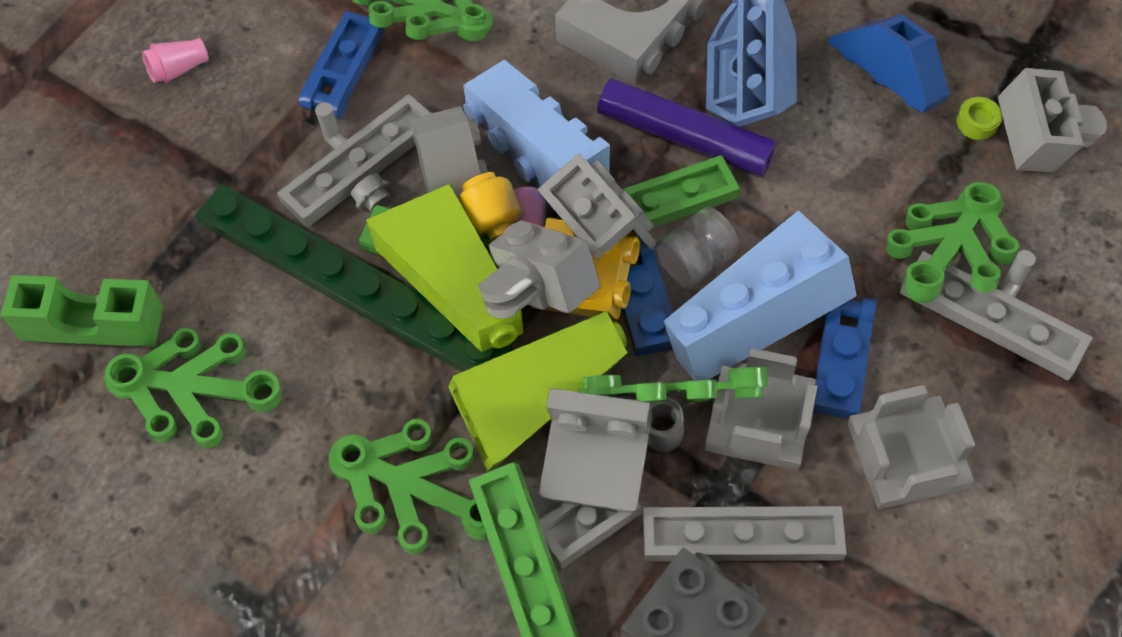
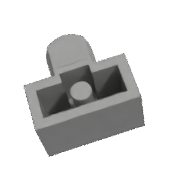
(1046, 121)
(447, 148)
(538, 270)

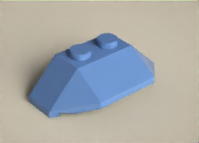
(752, 62)

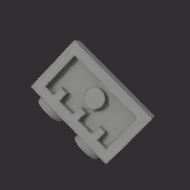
(595, 205)
(595, 450)

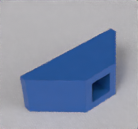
(898, 57)

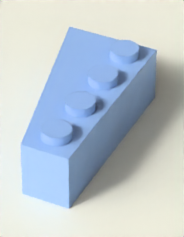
(528, 127)
(761, 298)

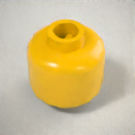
(490, 204)

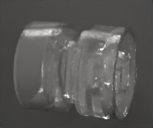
(692, 251)

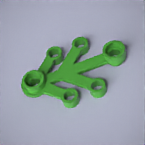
(467, 19)
(975, 205)
(187, 382)
(746, 383)
(404, 481)

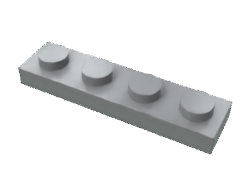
(745, 533)

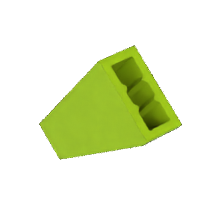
(445, 261)
(509, 395)

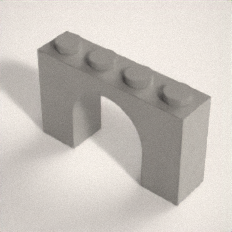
(624, 40)

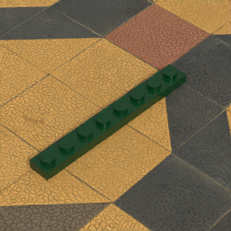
(340, 277)

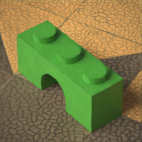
(49, 312)

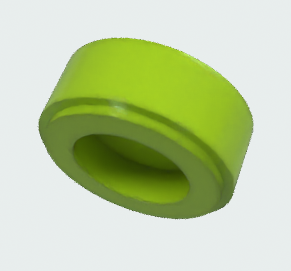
(979, 118)

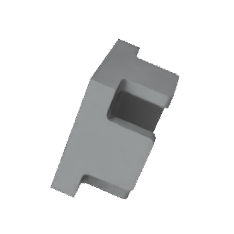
(766, 427)
(912, 447)

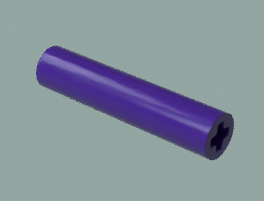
(686, 127)

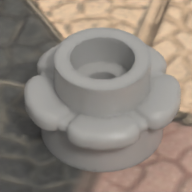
(371, 192)

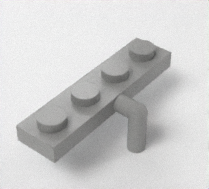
(351, 160)
(1009, 320)

